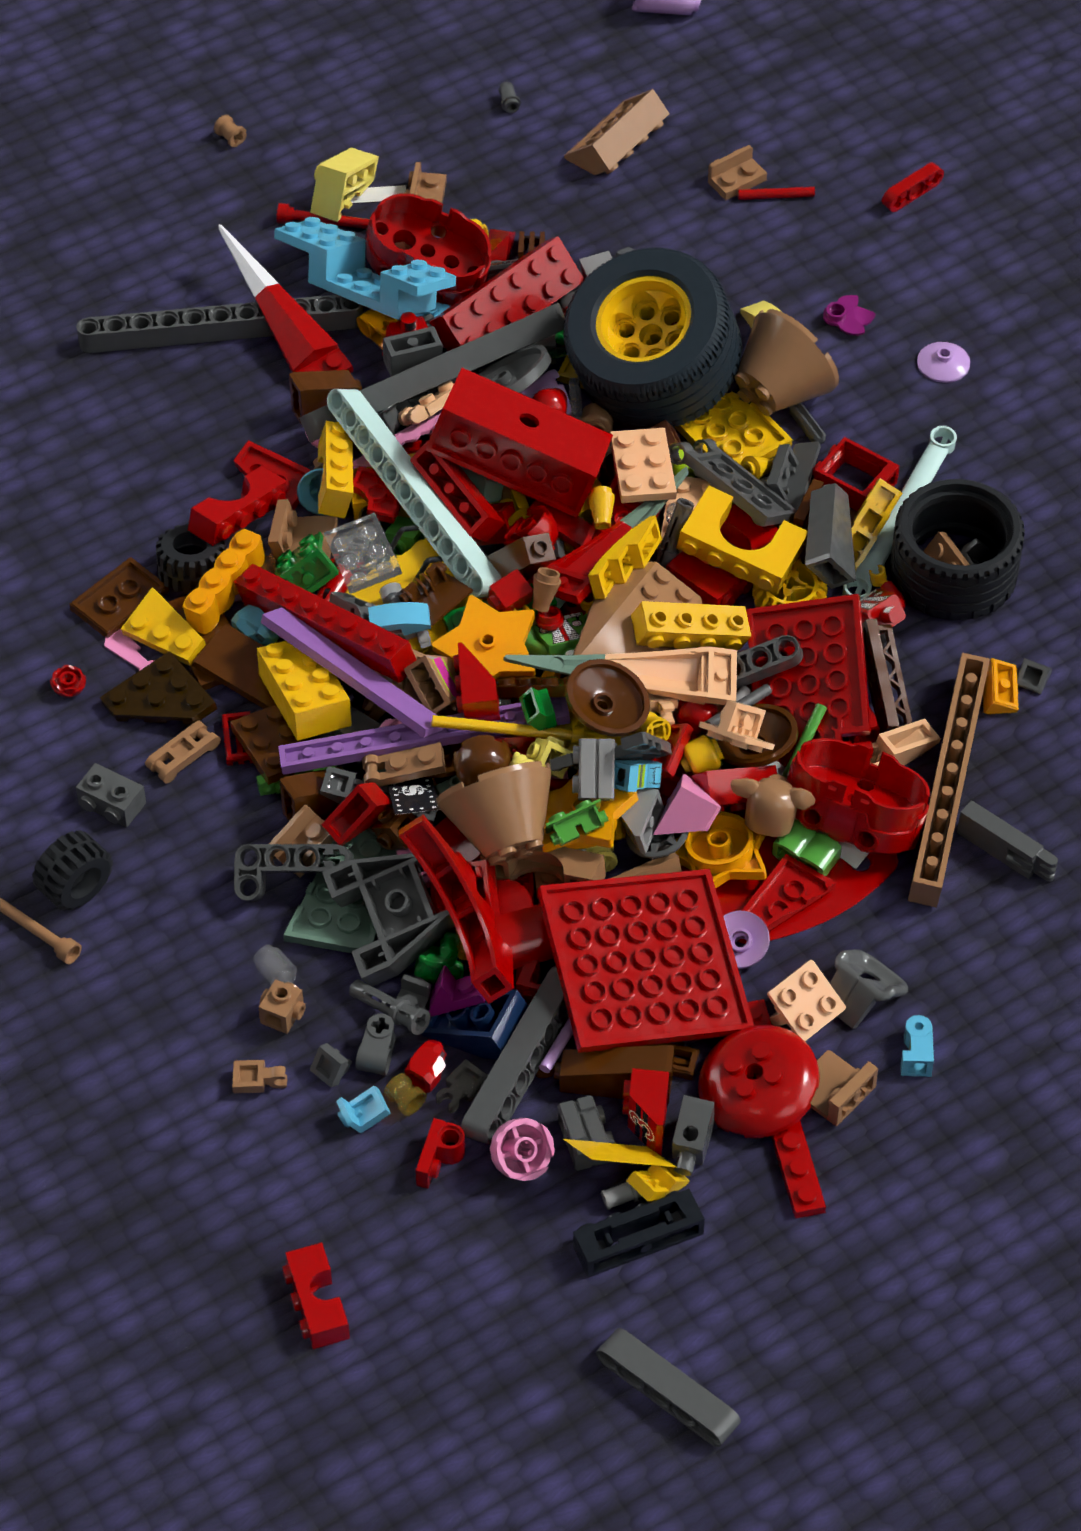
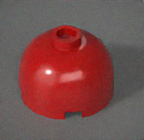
(538, 523)

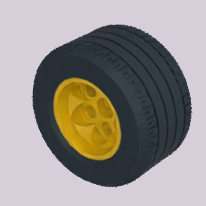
(678, 366)

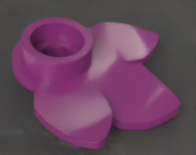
(848, 315)

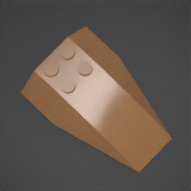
(609, 619)

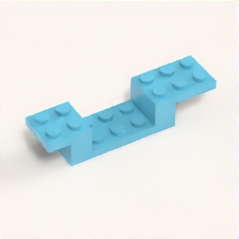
(339, 267)

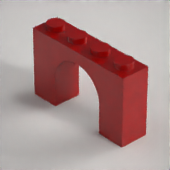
(716, 584)

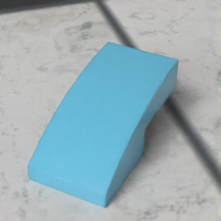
(407, 616)

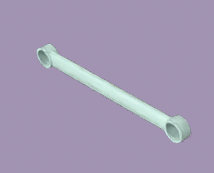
(921, 475)

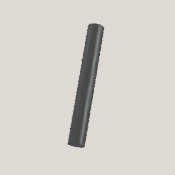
(750, 699)

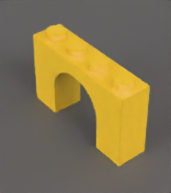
(762, 567)

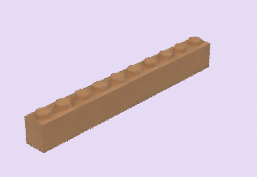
(949, 780)

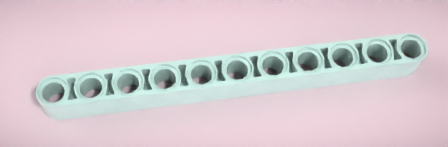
(412, 490)

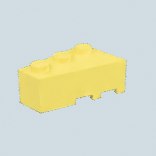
(341, 180)

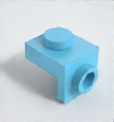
(363, 1110)

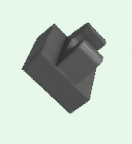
(330, 1065)

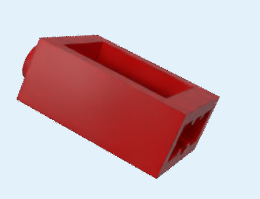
(861, 458)

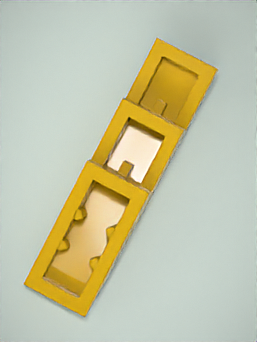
(872, 518)
(627, 554)

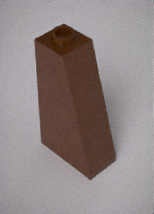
(525, 554)
(605, 1071)

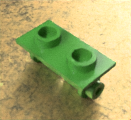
(565, 825)

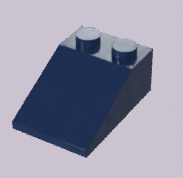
(479, 1028)

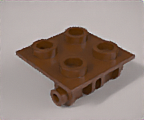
(437, 590)

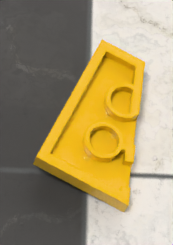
(163, 629)

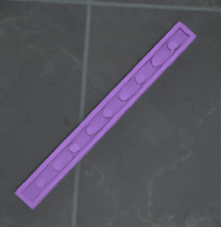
(390, 739)

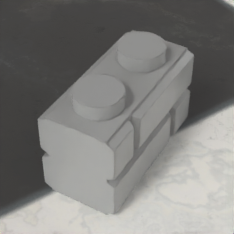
(596, 769)

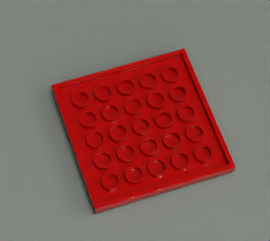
(644, 960)

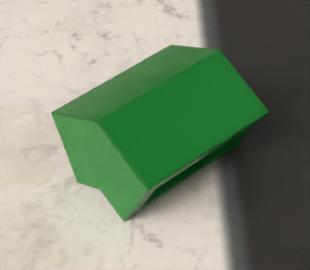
(538, 709)

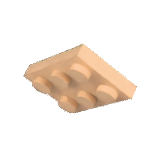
(643, 465)

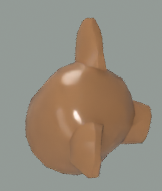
(771, 804)

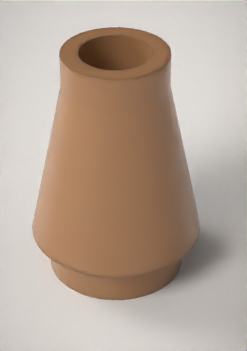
(544, 588)

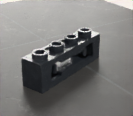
(638, 1232)

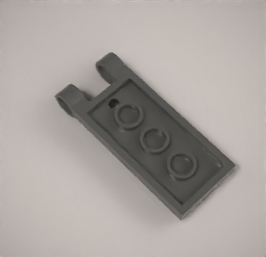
(731, 478)

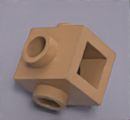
(281, 1006)

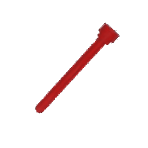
(288, 214)

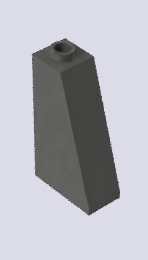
(830, 537)

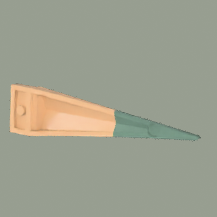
(682, 674)

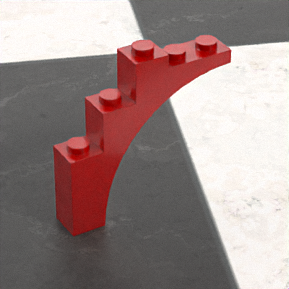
(456, 883)

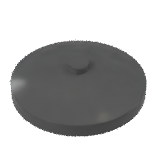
(519, 368)

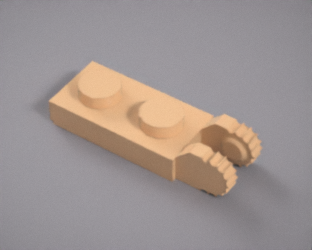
(428, 406)

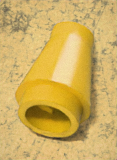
(601, 505)

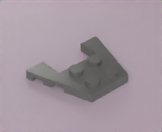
(634, 747)

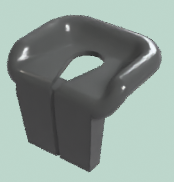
(859, 993)

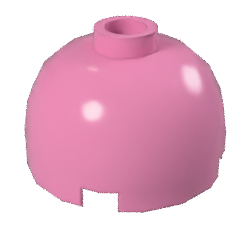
(522, 1149)

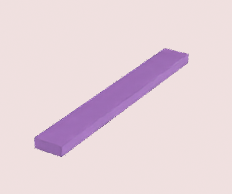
(351, 671)

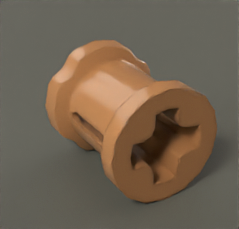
(228, 129)

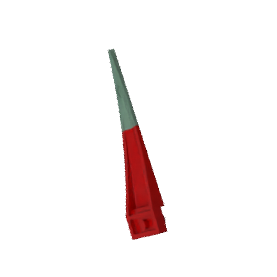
(578, 563)

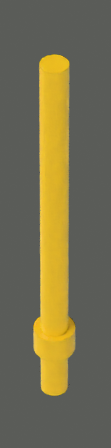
(572, 735)

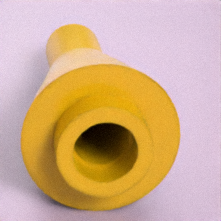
(757, 465)

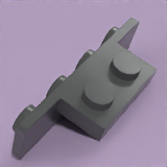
(793, 471)

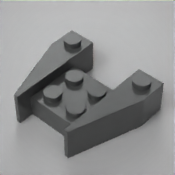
(398, 910)

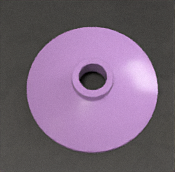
(943, 362)
(752, 929)

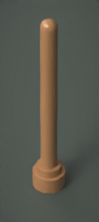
(65, 948)

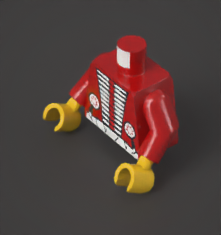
(884, 603)

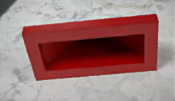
(501, 244)

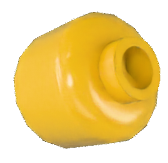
(701, 755)

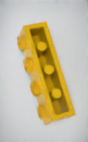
(690, 625)

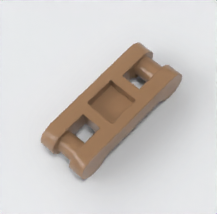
(182, 751)

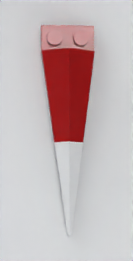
(299, 336)

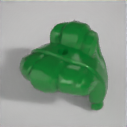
(432, 961)

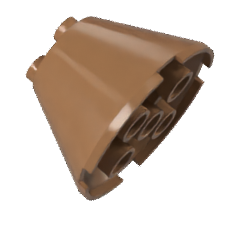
(783, 364)
(502, 811)

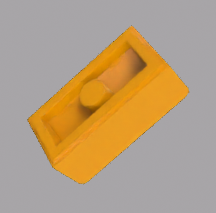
(1000, 688)

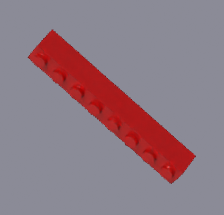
(357, 636)

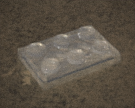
(362, 553)

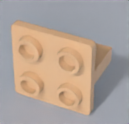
(740, 726)
(805, 1001)

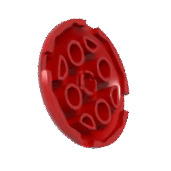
(774, 1099)

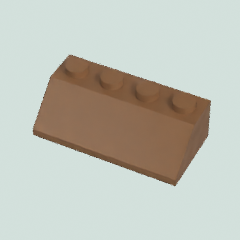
(619, 133)

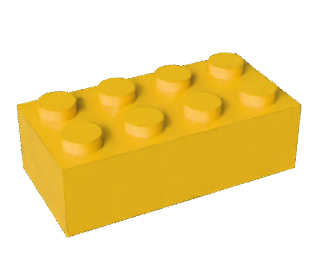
(303, 691)

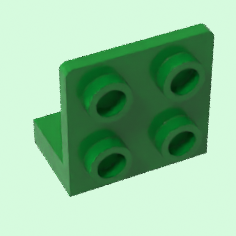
(307, 564)

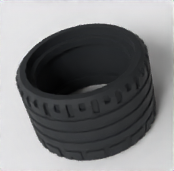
(965, 510)

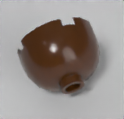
(480, 756)

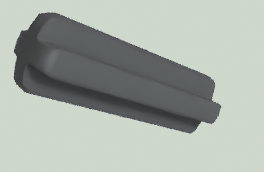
(807, 423)

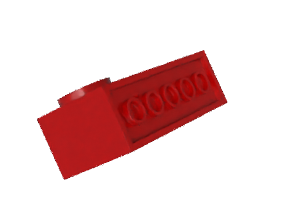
(519, 442)

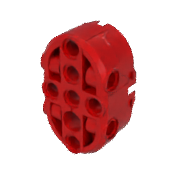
(416, 222)
(858, 801)

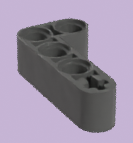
(293, 863)

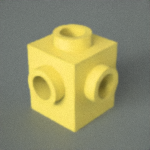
(544, 750)

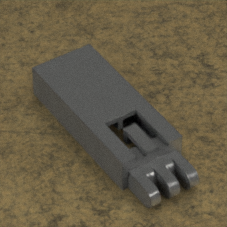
(1006, 842)

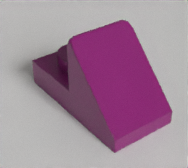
(453, 994)

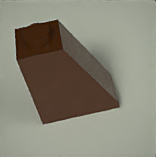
(311, 388)
(305, 790)

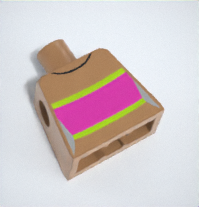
(433, 681)

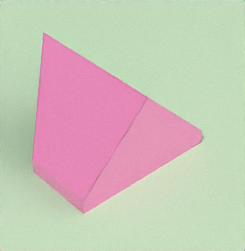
(687, 809)

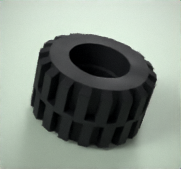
(184, 558)
(72, 870)

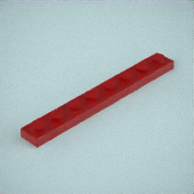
(793, 1151)

